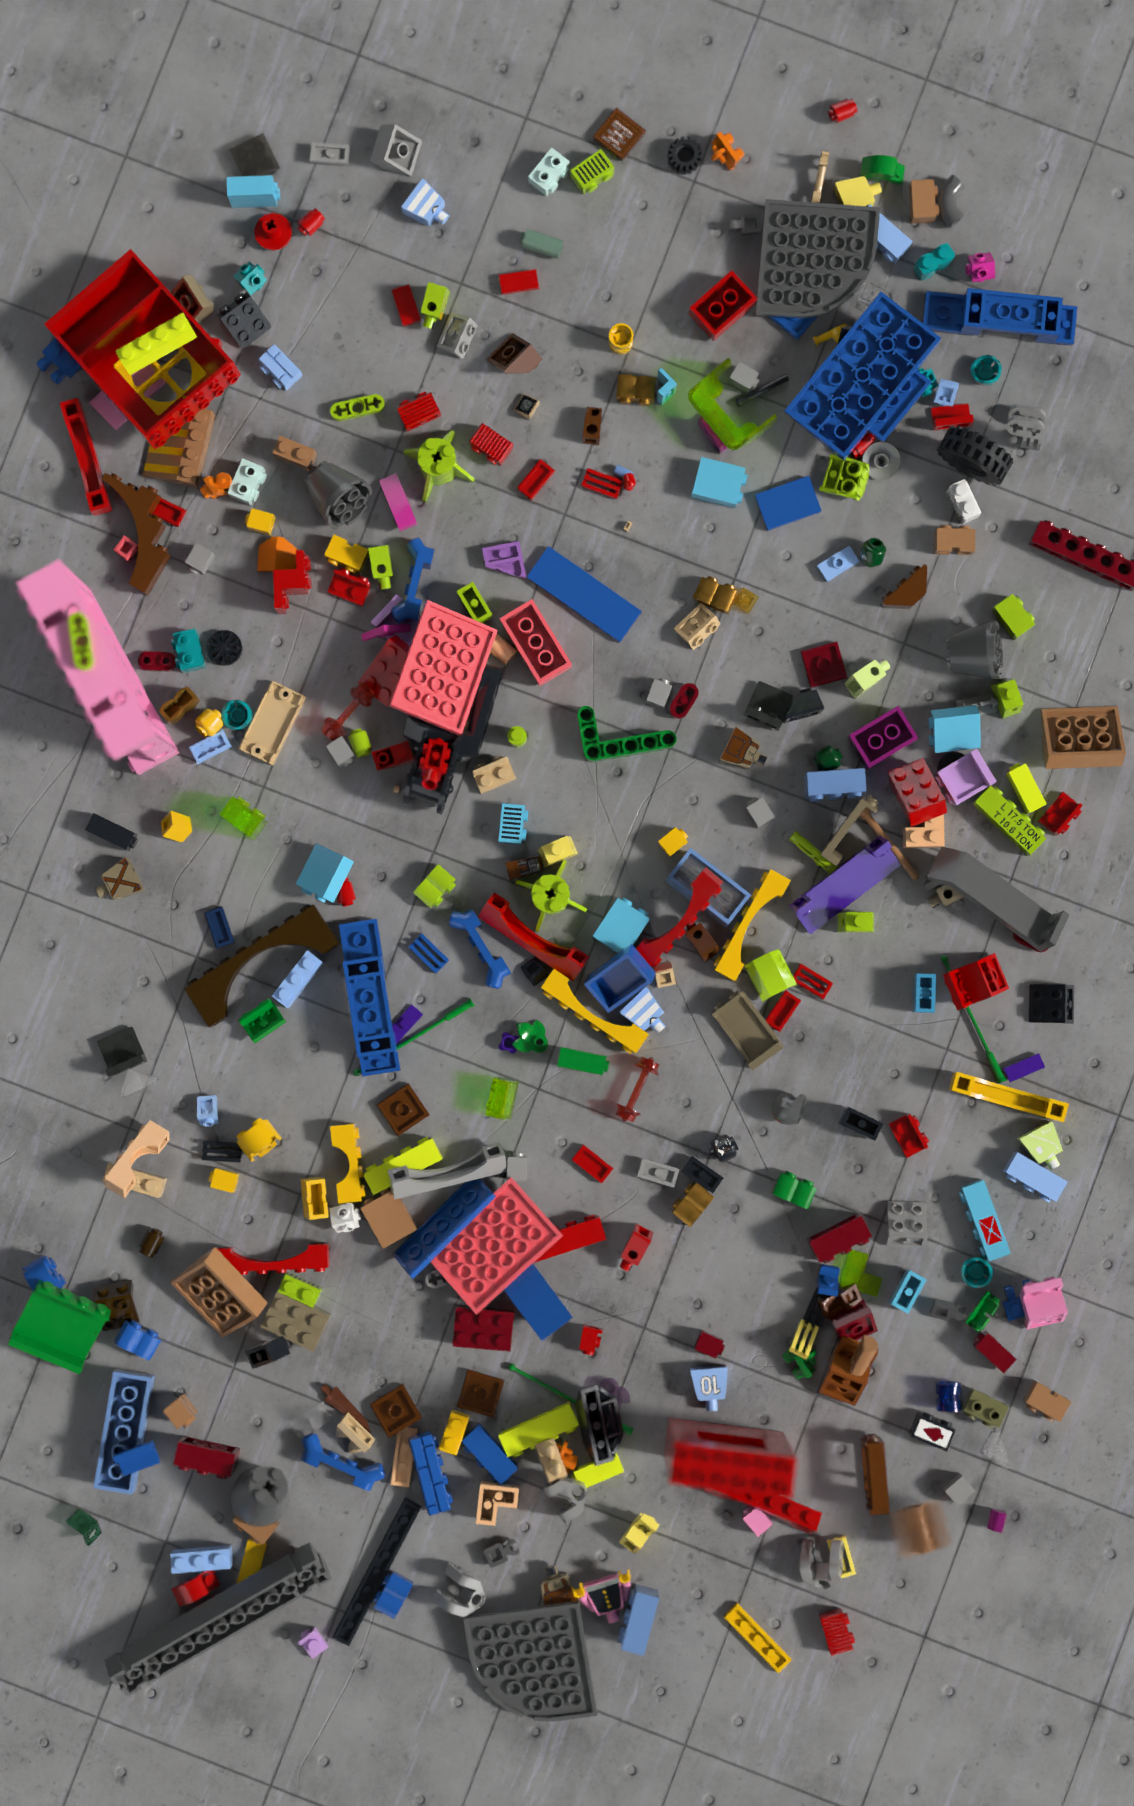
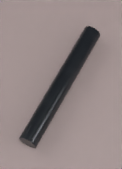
(761, 390)

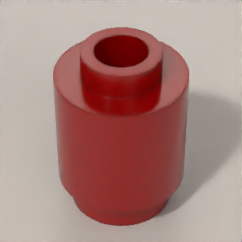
(842, 110)
(310, 222)
(861, 447)
(346, 894)

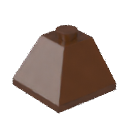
(515, 356)

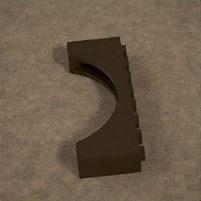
(212, 990)

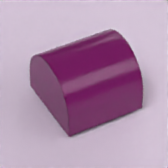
(996, 1520)

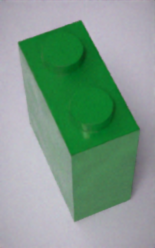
(583, 1061)

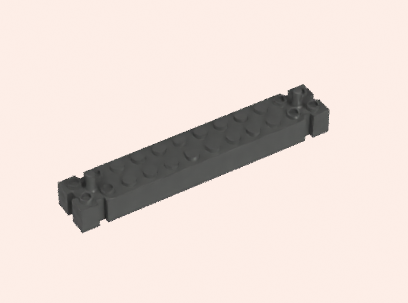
(217, 1619)

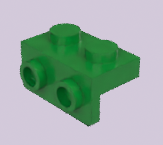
(262, 1020)

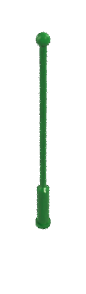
(447, 1017)
(989, 1055)
(511, 1367)

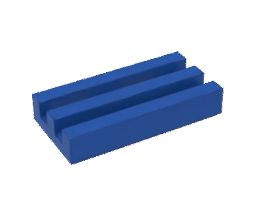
(417, 942)

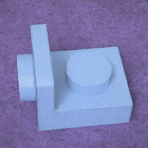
(946, 392)
(207, 1110)

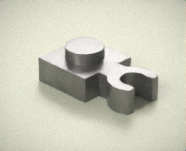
(497, 1553)

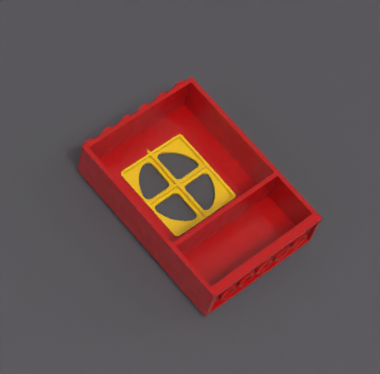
(118, 310)

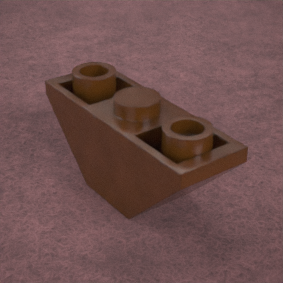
(908, 590)

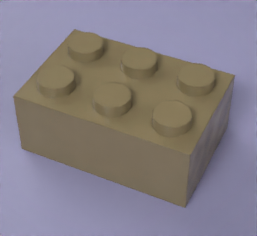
(295, 1321)

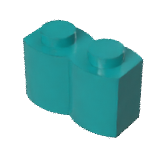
(932, 262)

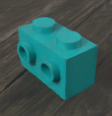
(188, 650)

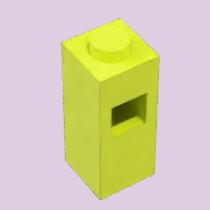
(1025, 788)
(592, 1474)

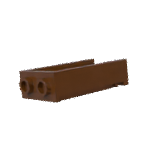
(875, 1474)

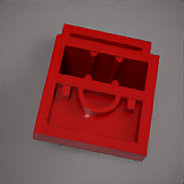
(291, 582)
(975, 981)

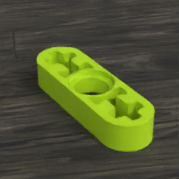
(370, 400)
(84, 626)

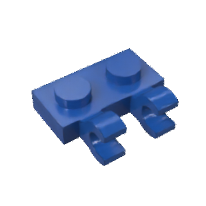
(57, 355)
(1013, 1305)

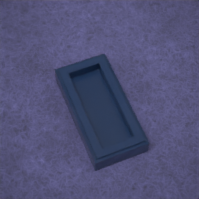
(219, 927)

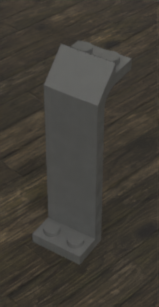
(996, 897)

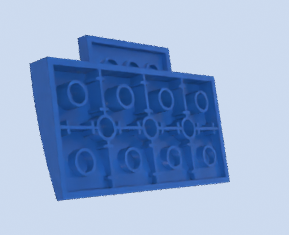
(866, 379)

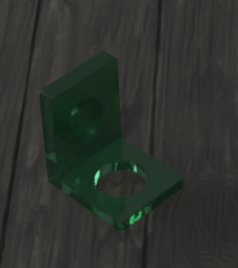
(85, 1525)

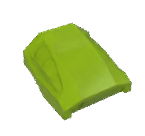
(845, 478)
(770, 974)

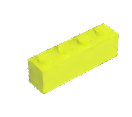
(156, 344)
(416, 1158)
(538, 1429)

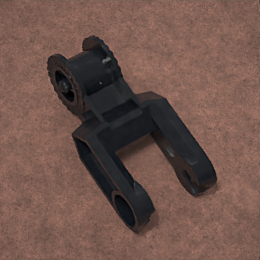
(465, 745)

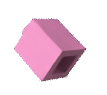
(756, 1520)

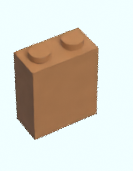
(388, 1218)

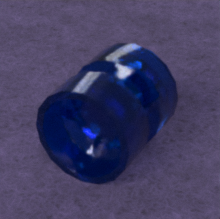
(948, 1396)

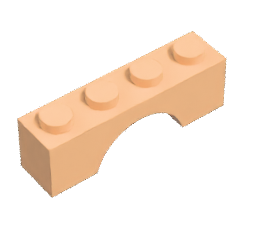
(150, 1140)

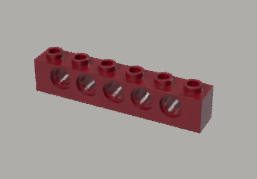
(1093, 565)

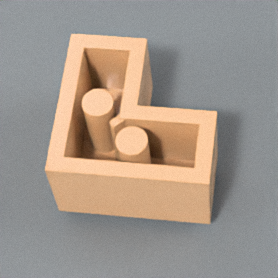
(928, 836)
(494, 1495)

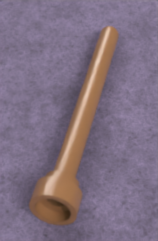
(866, 814)

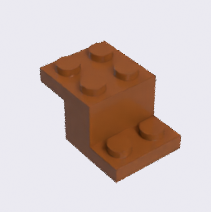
(838, 1379)

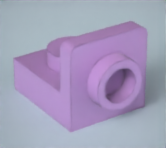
(312, 1642)

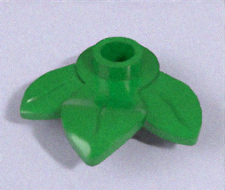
(528, 1036)

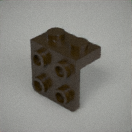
(120, 1300)

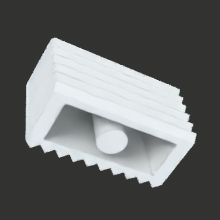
(963, 501)

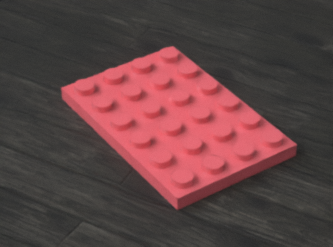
(443, 668)
(496, 1246)

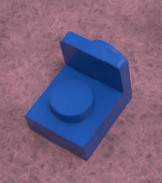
(828, 1280)

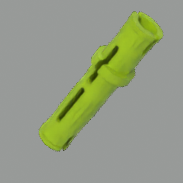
(810, 850)

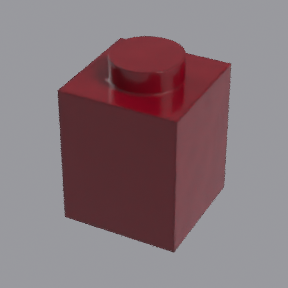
(709, 1344)

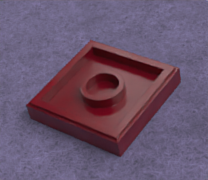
(823, 664)

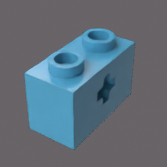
(924, 993)

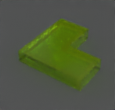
(854, 1273)

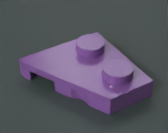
(505, 559)

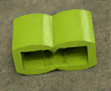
(434, 886)

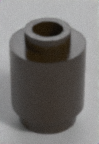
(151, 1242)

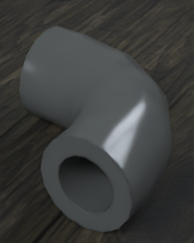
(947, 201)

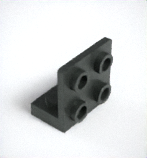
(768, 705)
(121, 1051)

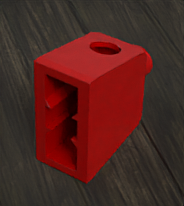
(637, 1241)

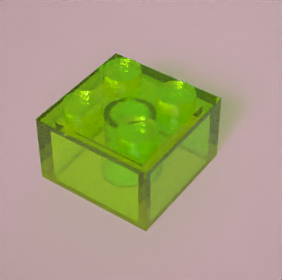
(242, 817)

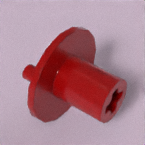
(273, 231)

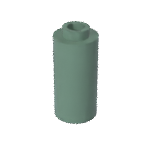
(542, 243)

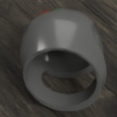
(787, 1110)

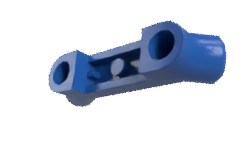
(411, 606)
(469, 922)
(314, 1454)

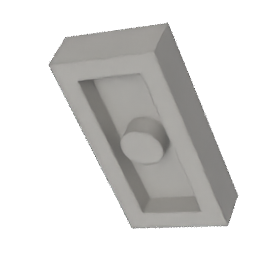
(329, 153)
(658, 1172)

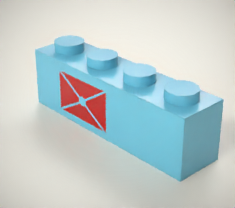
(984, 1219)

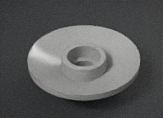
(886, 469)

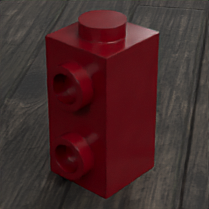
(994, 1351)

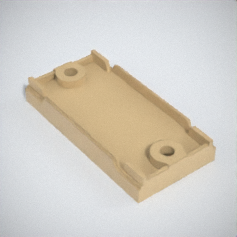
(272, 723)

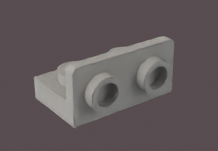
(457, 335)

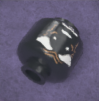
(723, 1148)

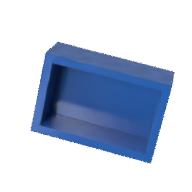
(619, 978)

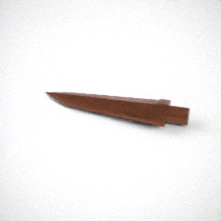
(341, 1403)

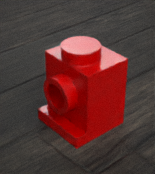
(590, 1339)

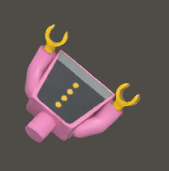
(605, 1594)

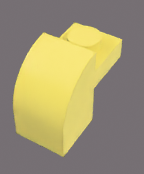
(638, 1532)

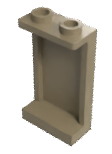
(829, 851)
(747, 1029)

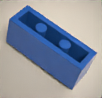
(489, 1454)

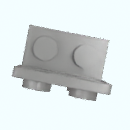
(906, 1224)

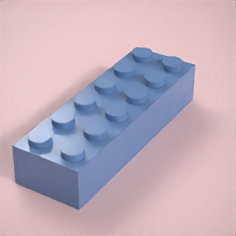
(123, 1427)

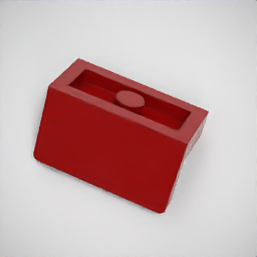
(948, 416)

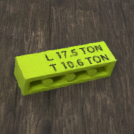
(1009, 820)

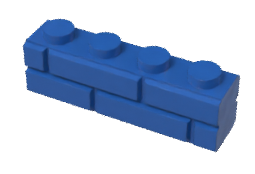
(429, 1473)

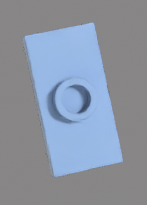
(838, 563)
(210, 747)

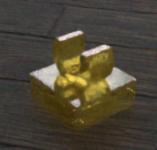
(746, 600)

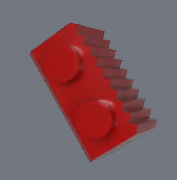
(418, 411)
(490, 444)
(836, 1631)

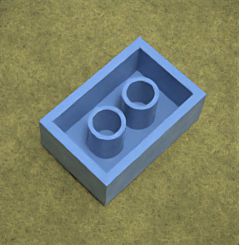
(834, 784)
(638, 1619)

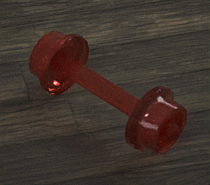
(362, 695)
(627, 1111)

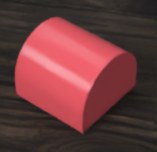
(126, 548)

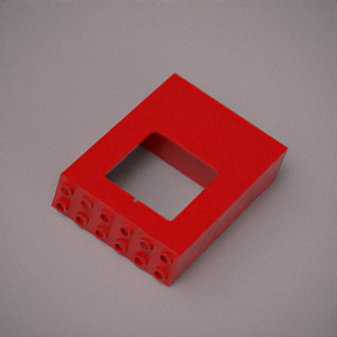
(729, 1458)

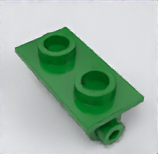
(987, 1304)

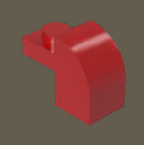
(195, 1587)

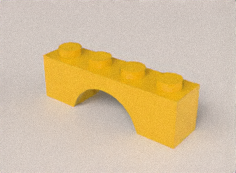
(345, 1138)

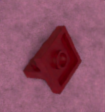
(854, 1322)

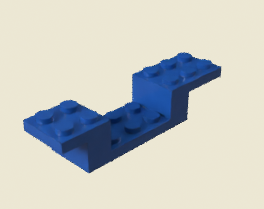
(1001, 312)
(368, 997)

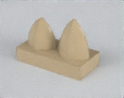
(359, 1437)
(551, 1460)

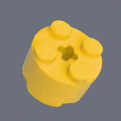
(258, 1139)

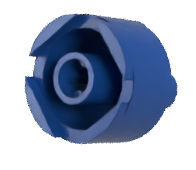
(43, 1269)

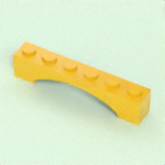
(730, 963)
(630, 1036)
(1008, 1096)

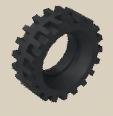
(975, 455)

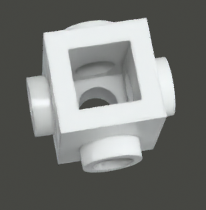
(345, 1217)

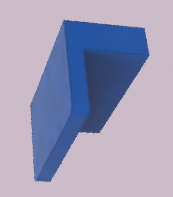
(137, 1458)

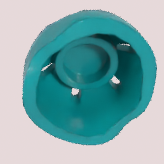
(986, 371)
(238, 715)
(976, 1271)

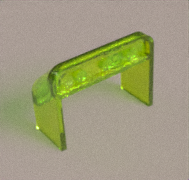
(703, 398)

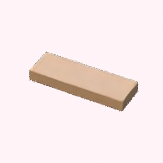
(403, 1459)

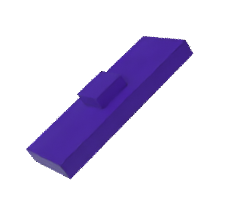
(406, 1022)
(1024, 1067)

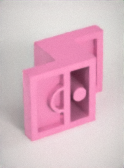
(1043, 1303)

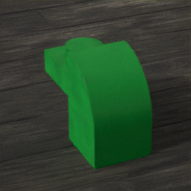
(882, 168)

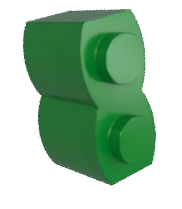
(794, 1190)

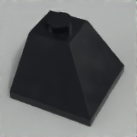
(805, 705)

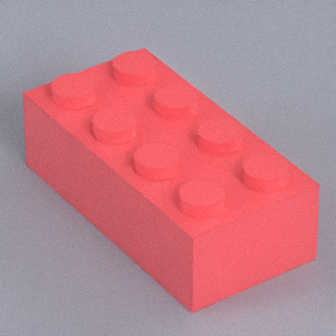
(535, 642)

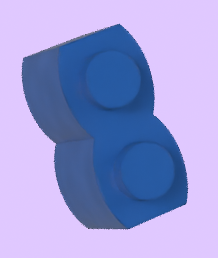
(138, 1340)
(393, 1594)

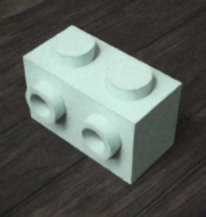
(549, 172)
(247, 482)

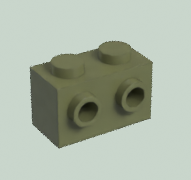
(985, 1407)

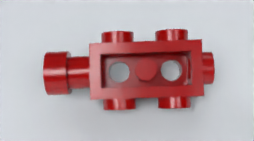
(433, 763)

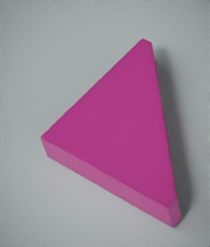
(385, 631)

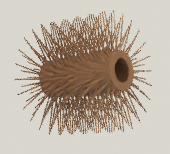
(918, 1523)

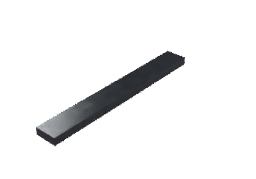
(376, 1571)

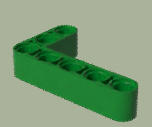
(619, 743)

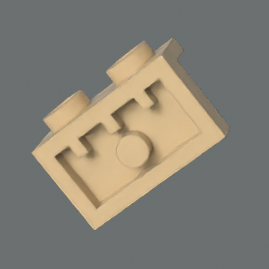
(697, 626)
(494, 774)

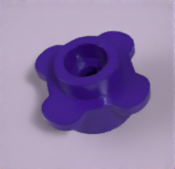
(504, 1046)

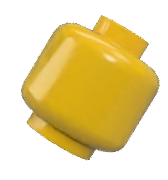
(209, 722)

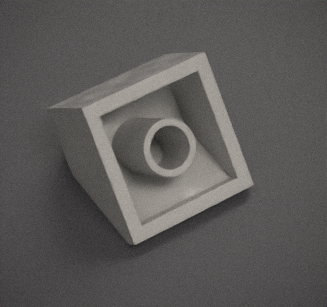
(396, 150)

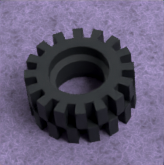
(687, 166)

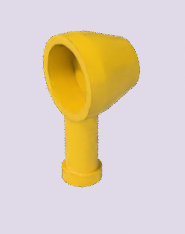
(833, 333)

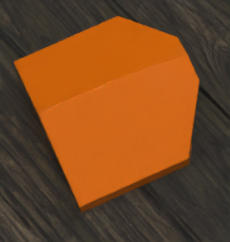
(276, 555)

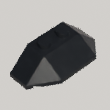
(599, 1423)

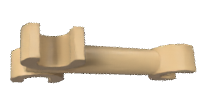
(820, 176)

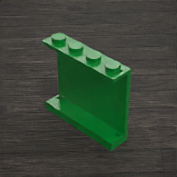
(58, 1326)

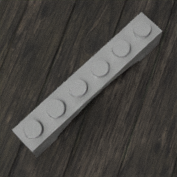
(485, 1163)

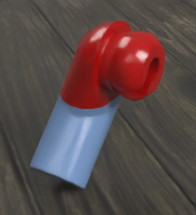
(628, 477)

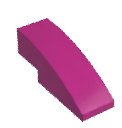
(398, 502)

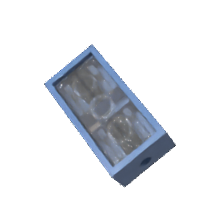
(726, 903)

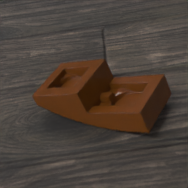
(846, 1298)

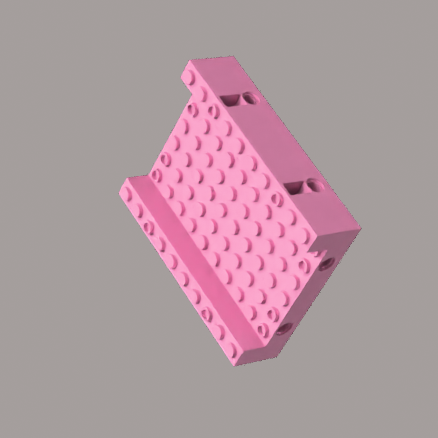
(111, 688)

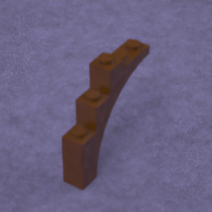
(150, 558)

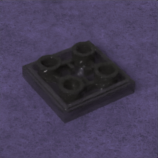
(255, 157)

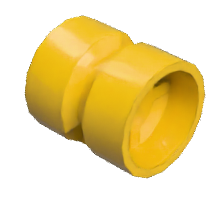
(620, 338)

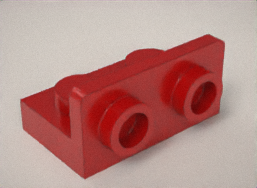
(349, 587)
(1060, 814)
(908, 1134)

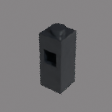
(112, 832)

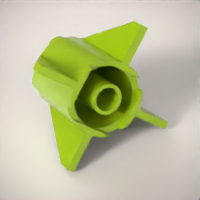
(437, 462)
(555, 904)

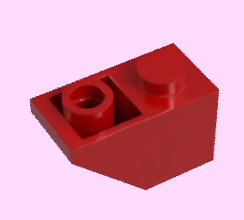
(393, 756)

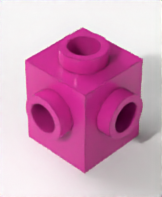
(980, 267)

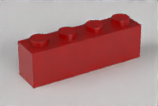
(576, 1236)

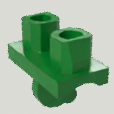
(805, 1366)

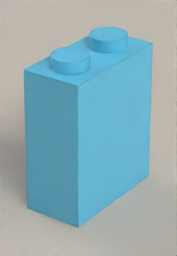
(252, 191)
(719, 482)
(954, 729)
(324, 873)
(621, 925)

